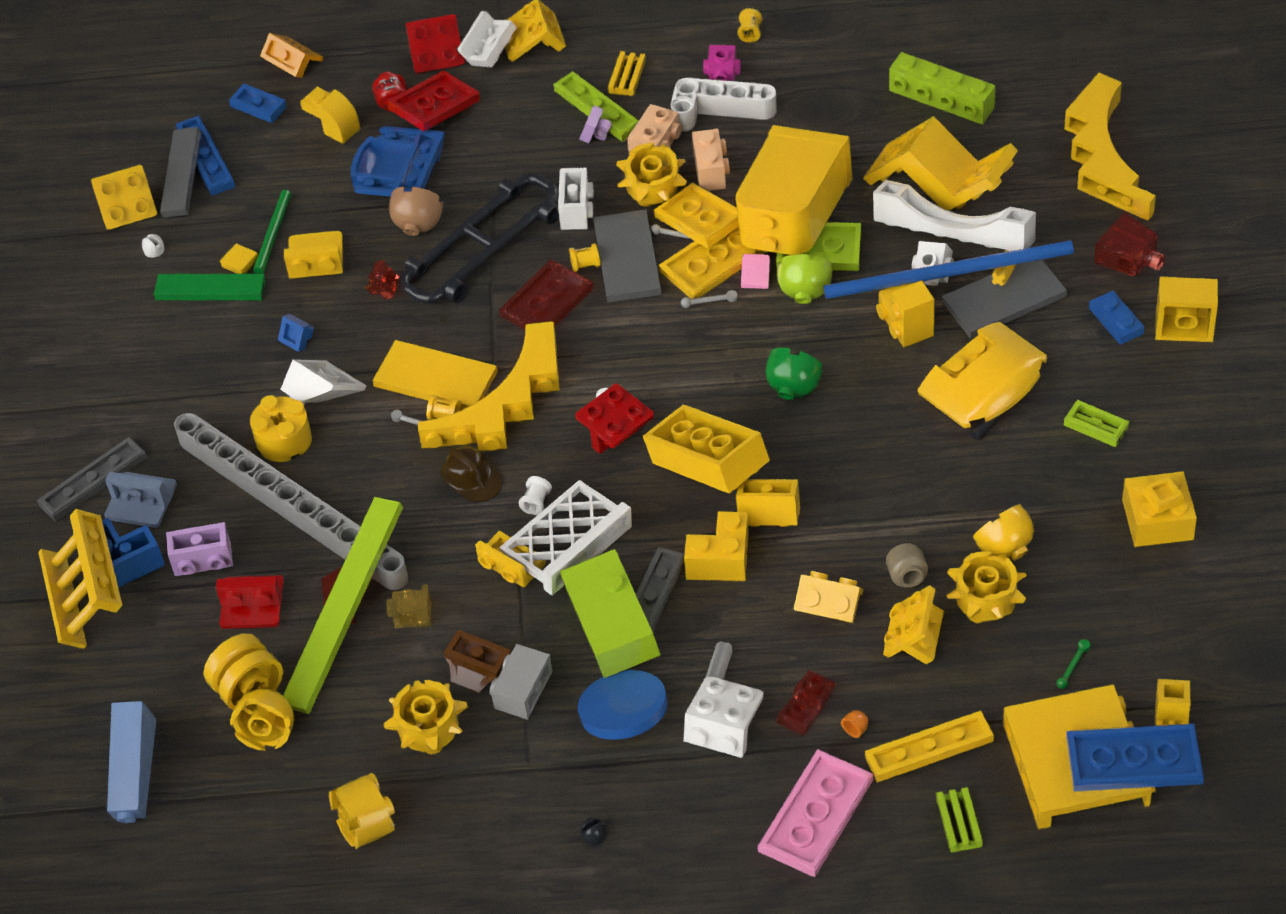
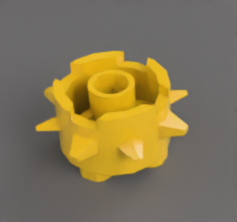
(651, 174)
(986, 586)
(425, 716)

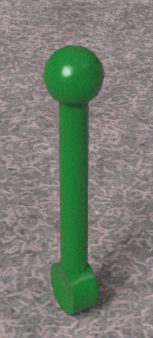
(1083, 647)

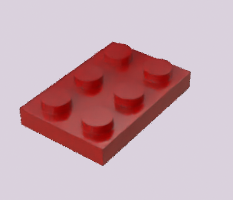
(433, 100)

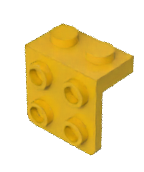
(314, 254)

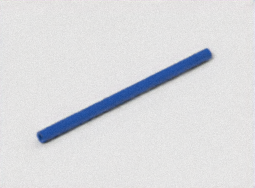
(948, 269)

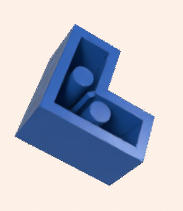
(132, 553)

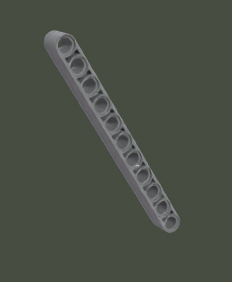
(282, 495)

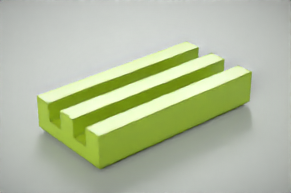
(1093, 426)
(954, 797)

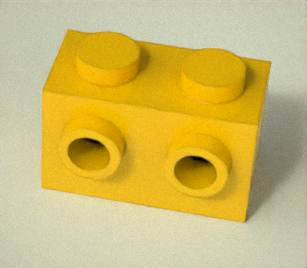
(769, 501)

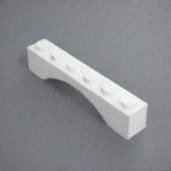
(904, 207)

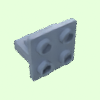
(138, 498)

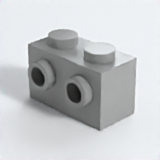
(521, 681)

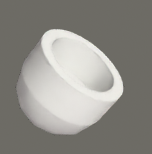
(149, 247)

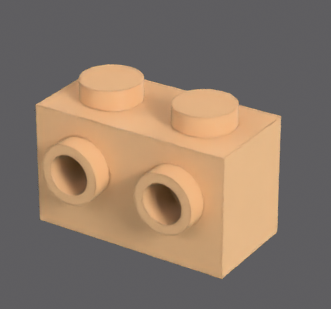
(656, 126)
(709, 159)

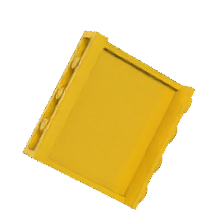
(1041, 751)

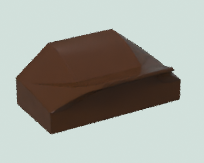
(474, 660)

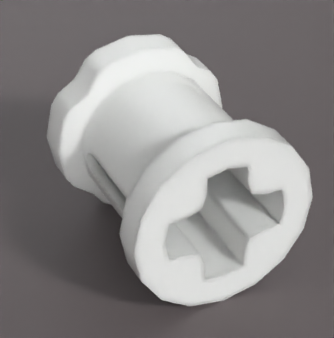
(535, 495)

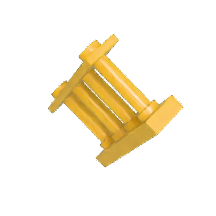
(98, 580)

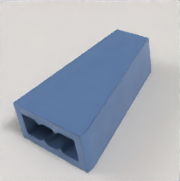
(130, 760)

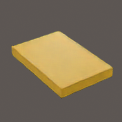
(699, 215)

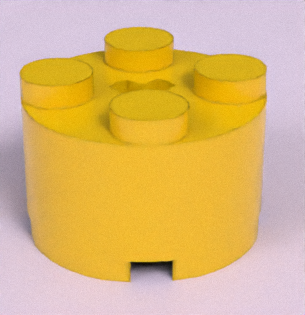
(280, 428)
(362, 811)

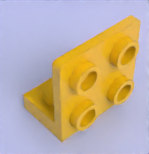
(534, 24)

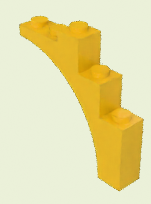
(510, 401)

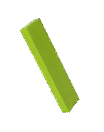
(586, 96)

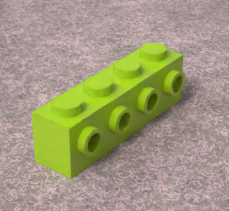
(942, 88)

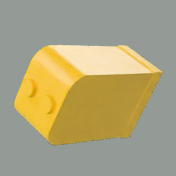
(792, 189)

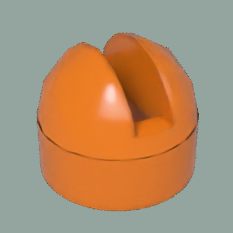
(855, 723)

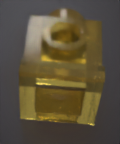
(410, 608)

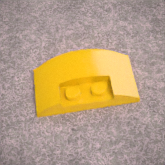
(984, 376)

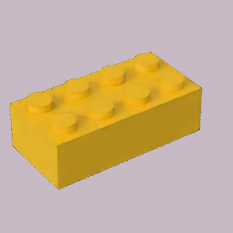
(706, 448)

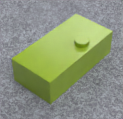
(610, 613)

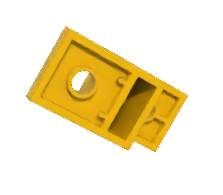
(941, 165)

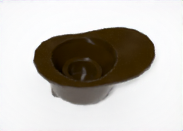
(471, 474)

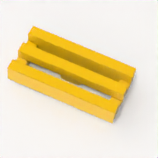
(630, 60)

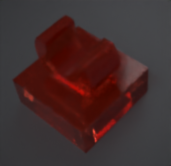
(382, 280)

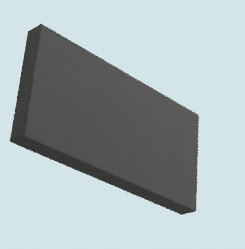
(627, 256)
(983, 303)

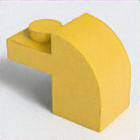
(335, 112)
(1172, 702)

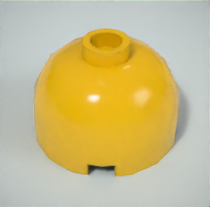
(1007, 534)
(262, 719)

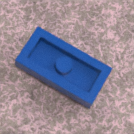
(258, 103)
(1116, 317)

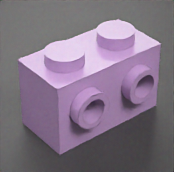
(199, 549)

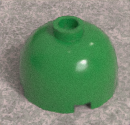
(792, 374)

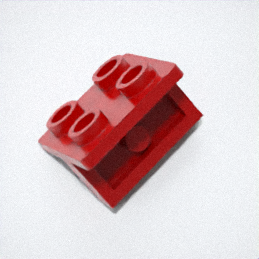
(434, 43)
(613, 417)
(250, 601)

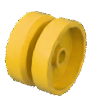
(241, 667)

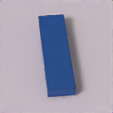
(209, 161)

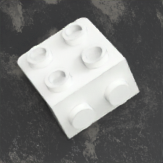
(721, 716)

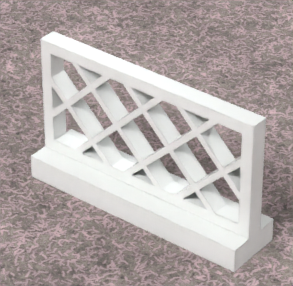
(586, 545)

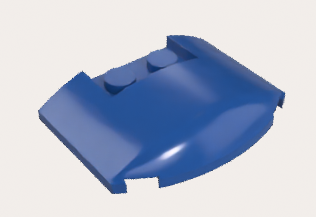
(395, 160)

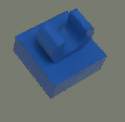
(295, 332)

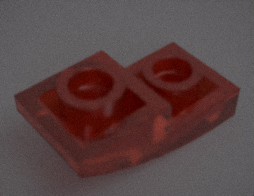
(807, 702)

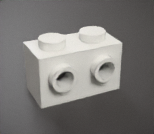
(573, 198)

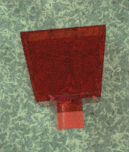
(1128, 247)

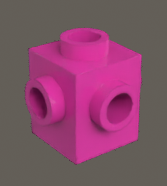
(721, 63)

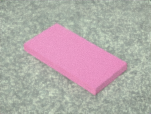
(815, 813)

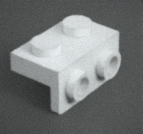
(486, 40)

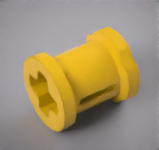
(749, 25)
(584, 257)
(440, 408)

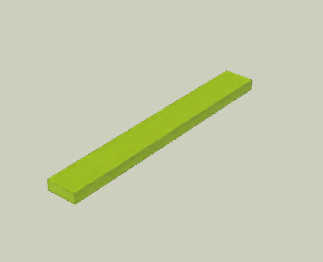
(342, 604)

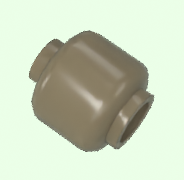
(906, 565)

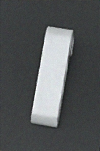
(722, 99)

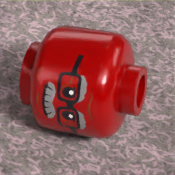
(386, 87)

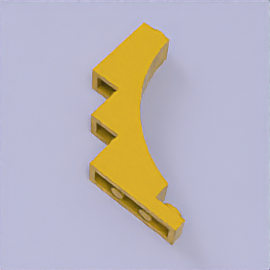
(1103, 170)

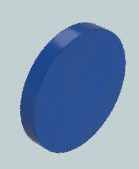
(622, 705)

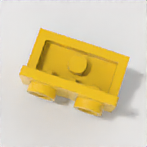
(512, 571)
(828, 598)

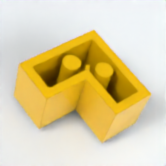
(908, 312)
(719, 555)

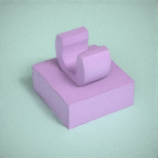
(595, 126)

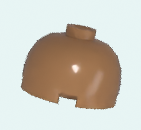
(415, 210)

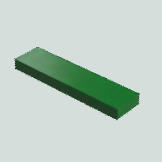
(209, 287)

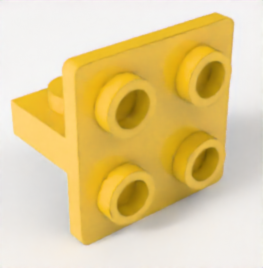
(124, 197)
(914, 626)

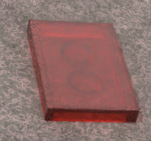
(547, 296)

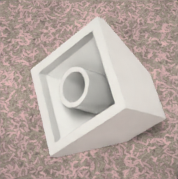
(318, 381)

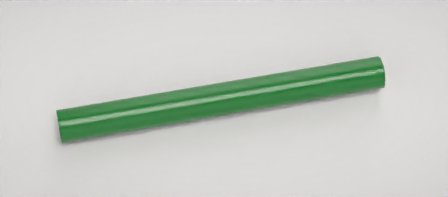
(272, 232)

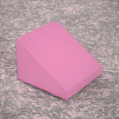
(755, 271)

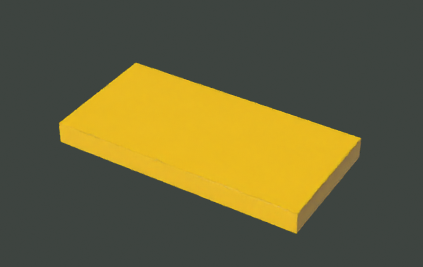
(701, 269)
(430, 372)

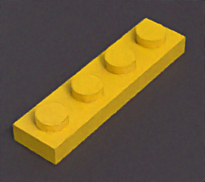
(929, 746)

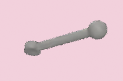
(655, 229)
(731, 296)
(397, 416)

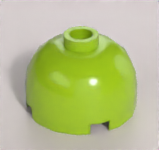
(803, 277)

